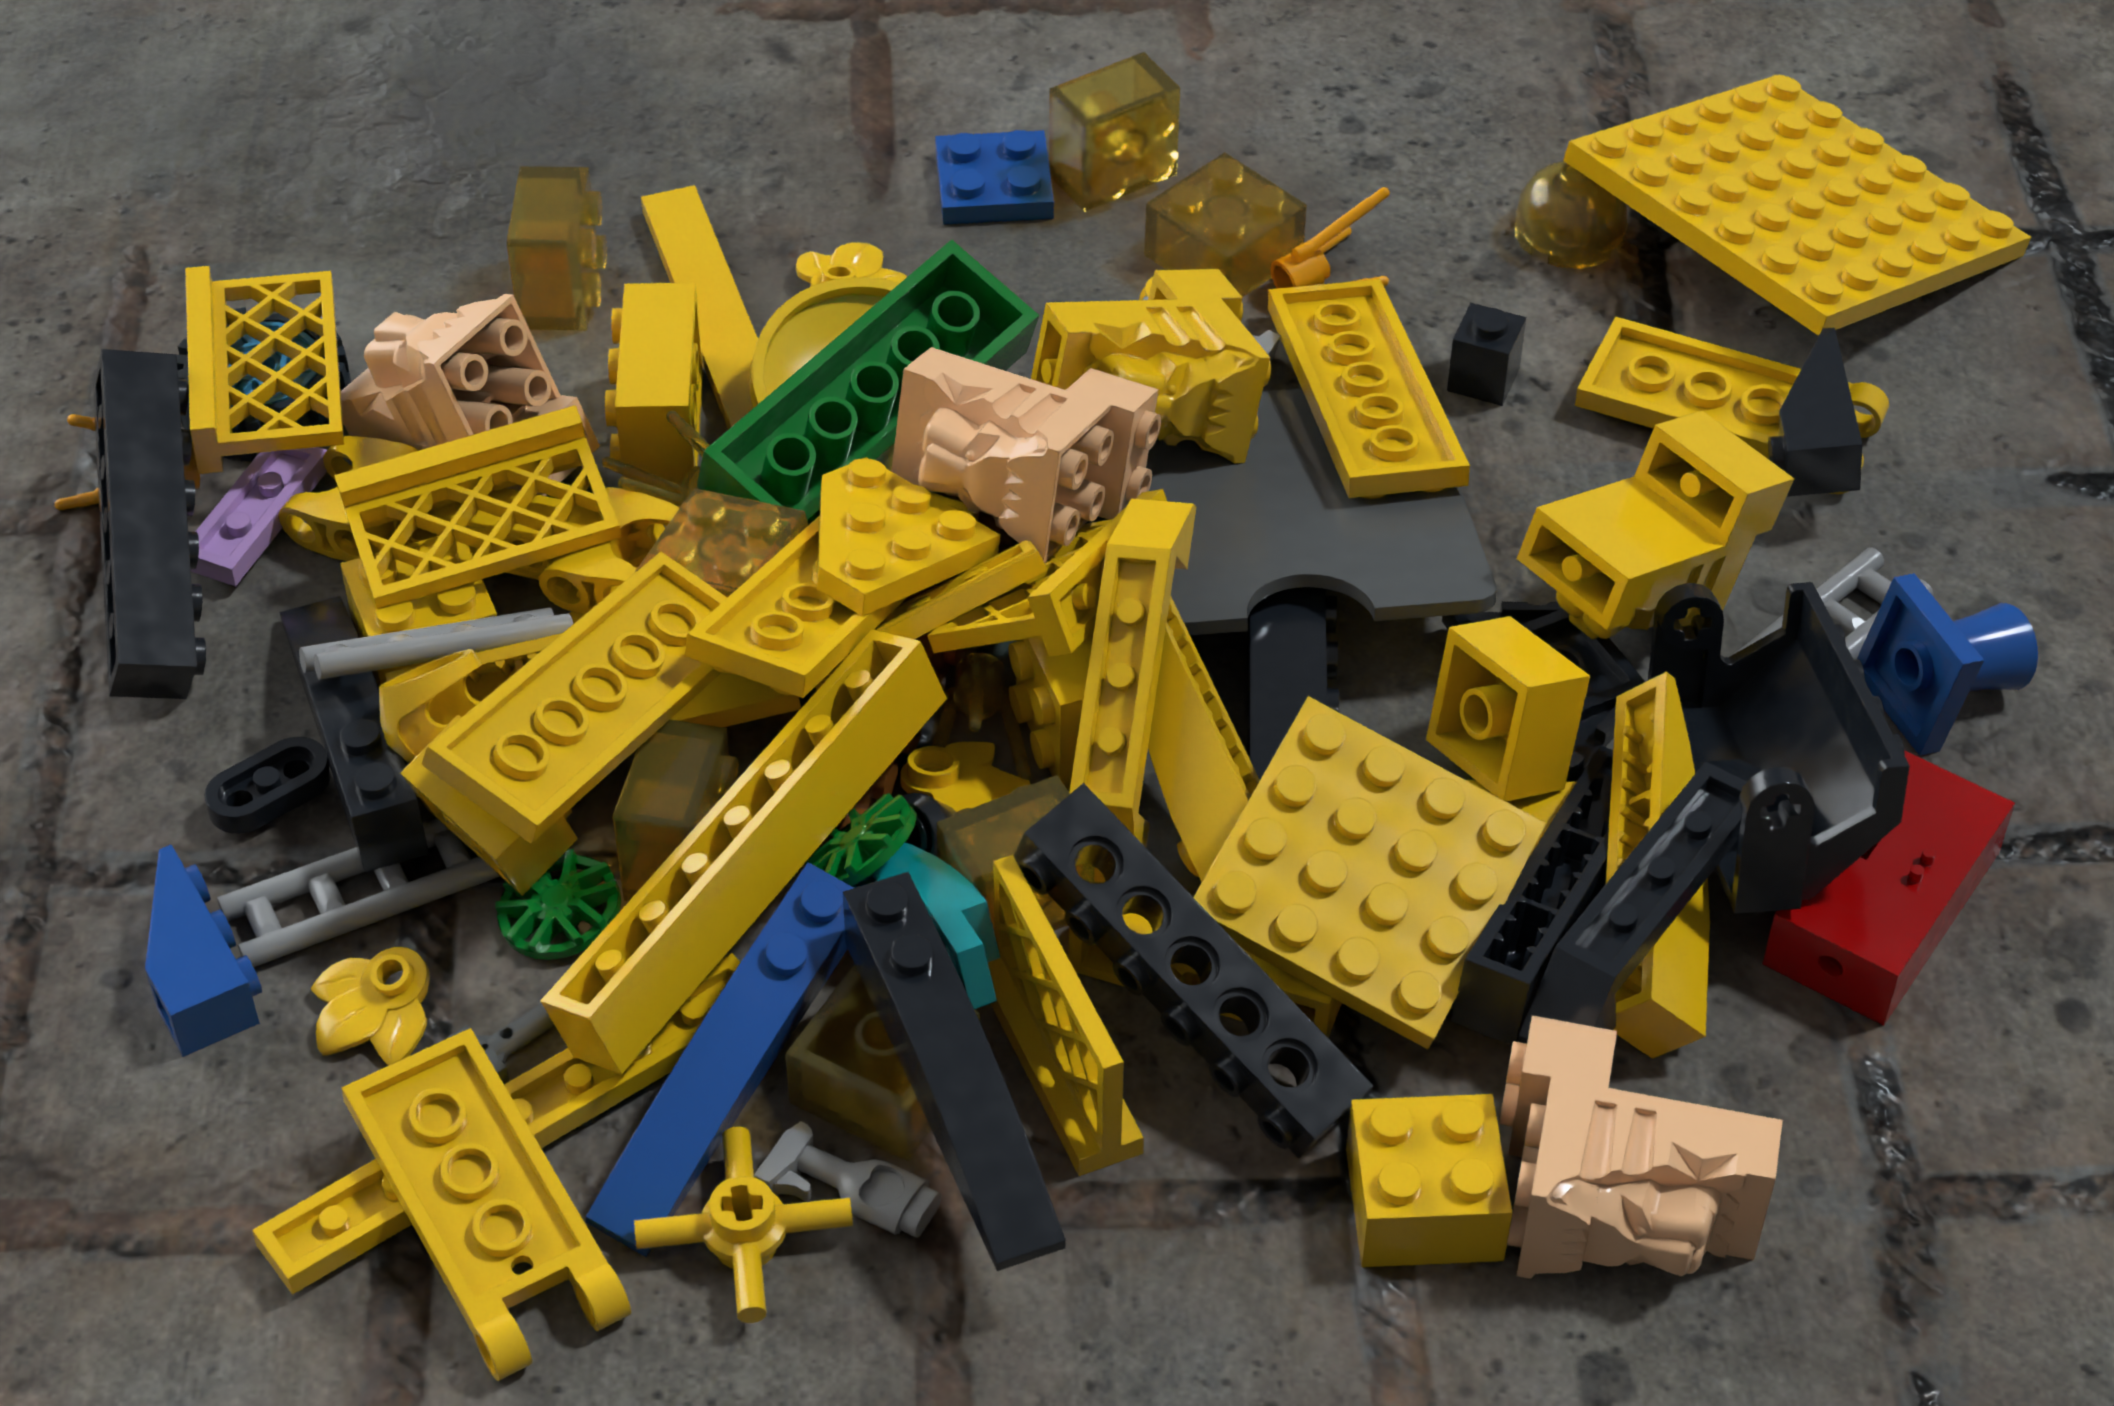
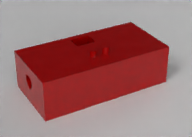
(1895, 903)

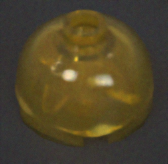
(1569, 218)

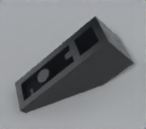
(1819, 426)

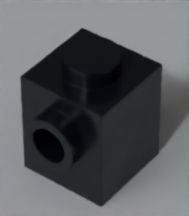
(1486, 354)

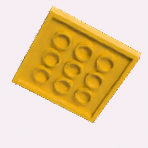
(1366, 870)

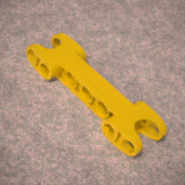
(569, 581)

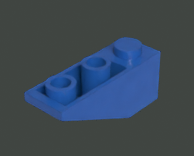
(189, 961)

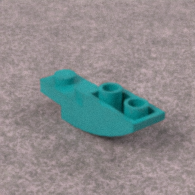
(957, 913)

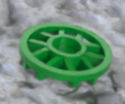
(866, 840)
(559, 907)

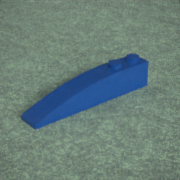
(726, 1057)

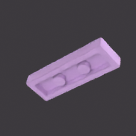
(248, 513)

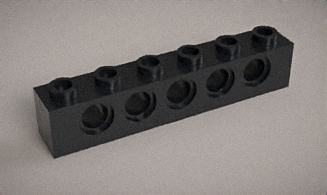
(1185, 933)

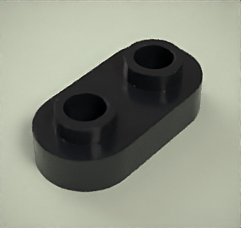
(267, 785)

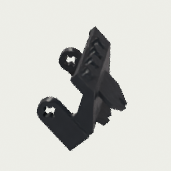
(1802, 718)

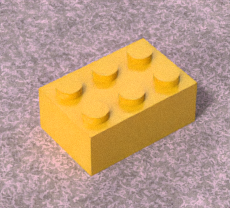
(653, 374)

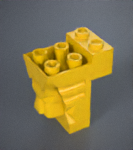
(1177, 341)
(1669, 525)

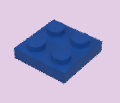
(994, 177)

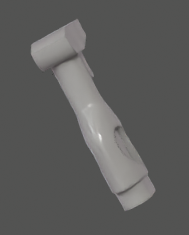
(876, 1188)

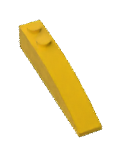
(1196, 752)
(1652, 763)

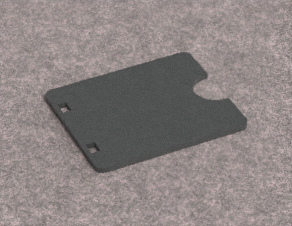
(1291, 525)

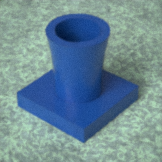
(1929, 663)

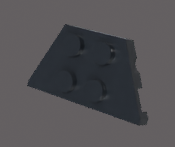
(1600, 658)

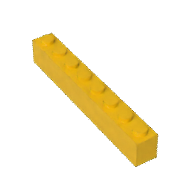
(743, 852)

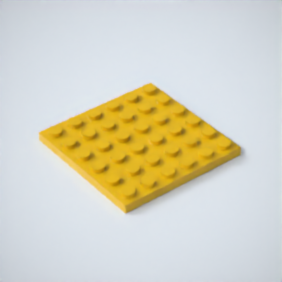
(1798, 202)

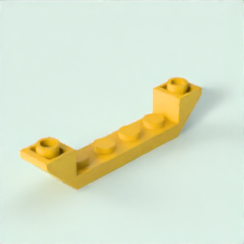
(1127, 655)

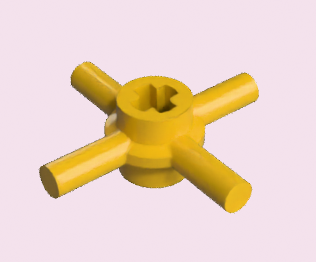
(743, 1224)

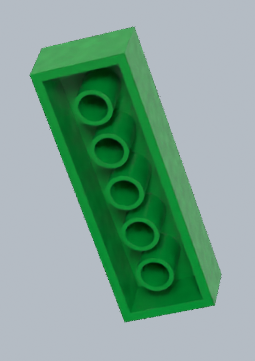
(850, 392)

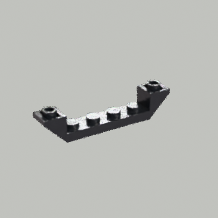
(1643, 898)

